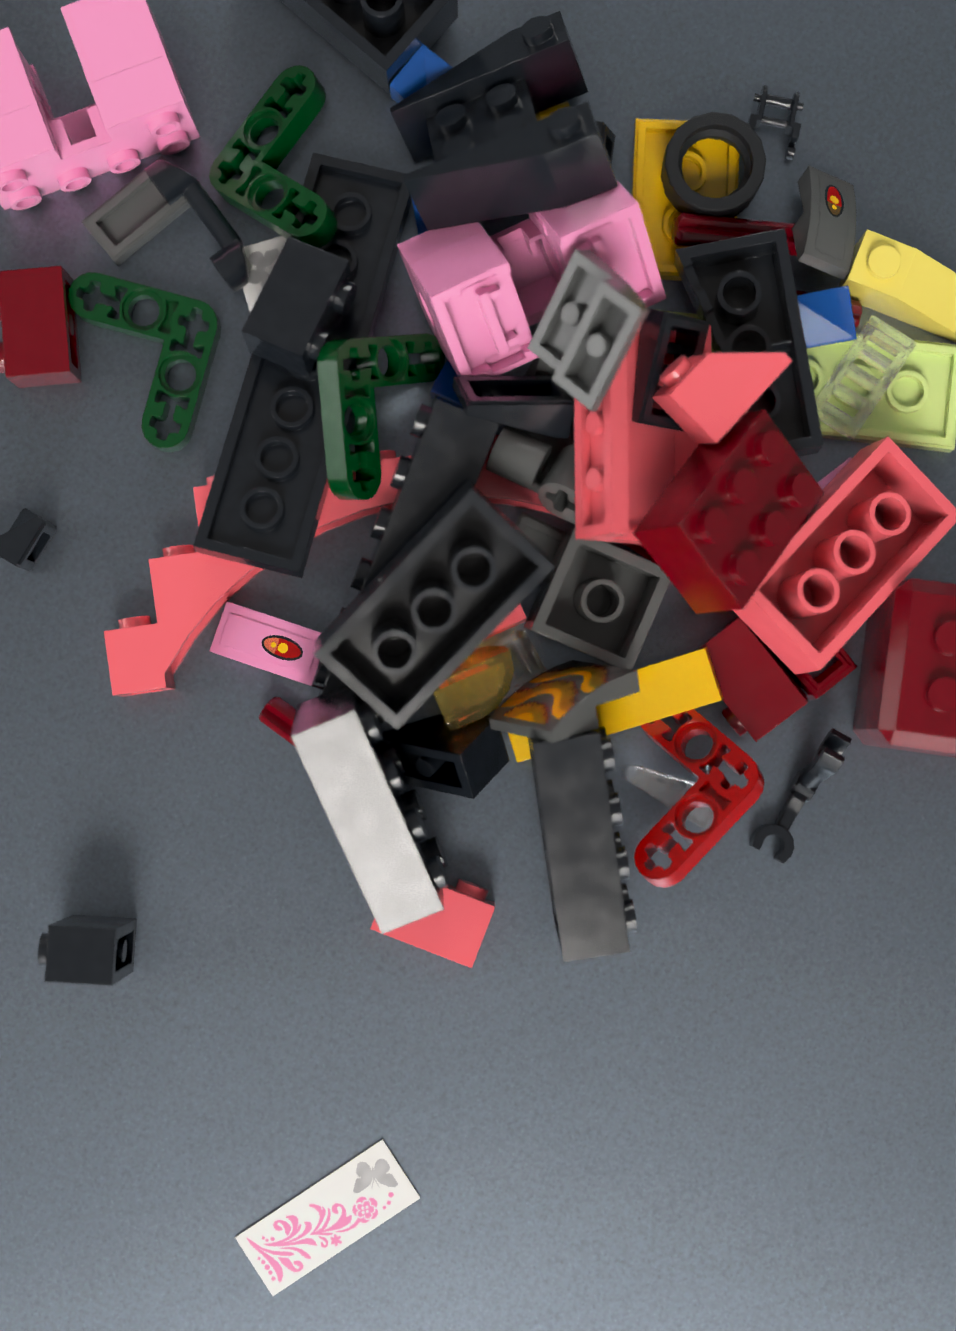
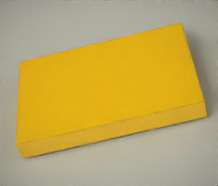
(707, 168)

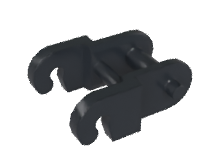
(791, 128)

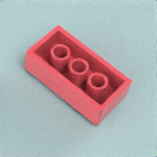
(848, 556)

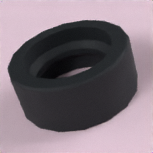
(718, 127)

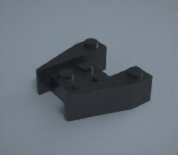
(488, 133)

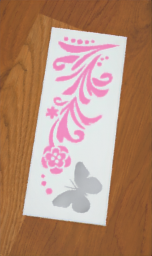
(327, 1217)

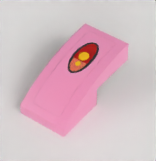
(266, 643)

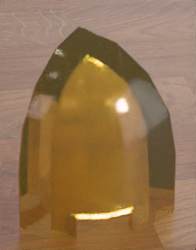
(476, 686)

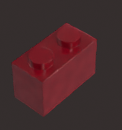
(38, 328)
(752, 681)

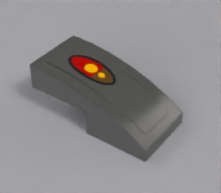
(828, 223)

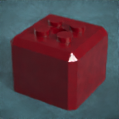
(910, 671)

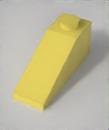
(903, 284)

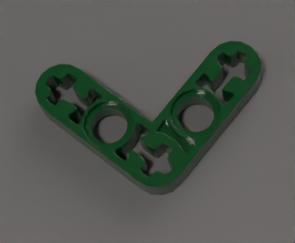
(261, 176)
(167, 330)
(356, 390)

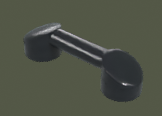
(175, 183)

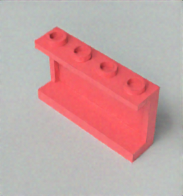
(621, 462)

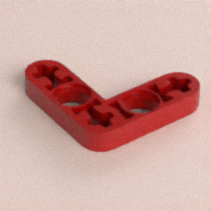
(709, 791)

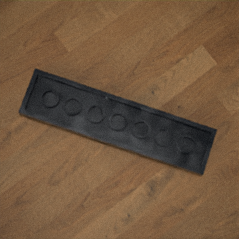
(273, 456)

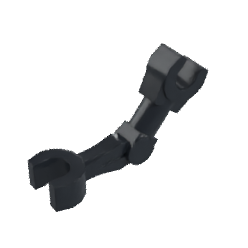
(803, 787)

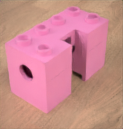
(134, 112)
(490, 289)

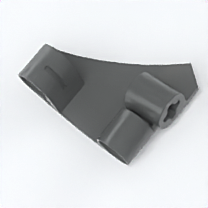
(538, 462)

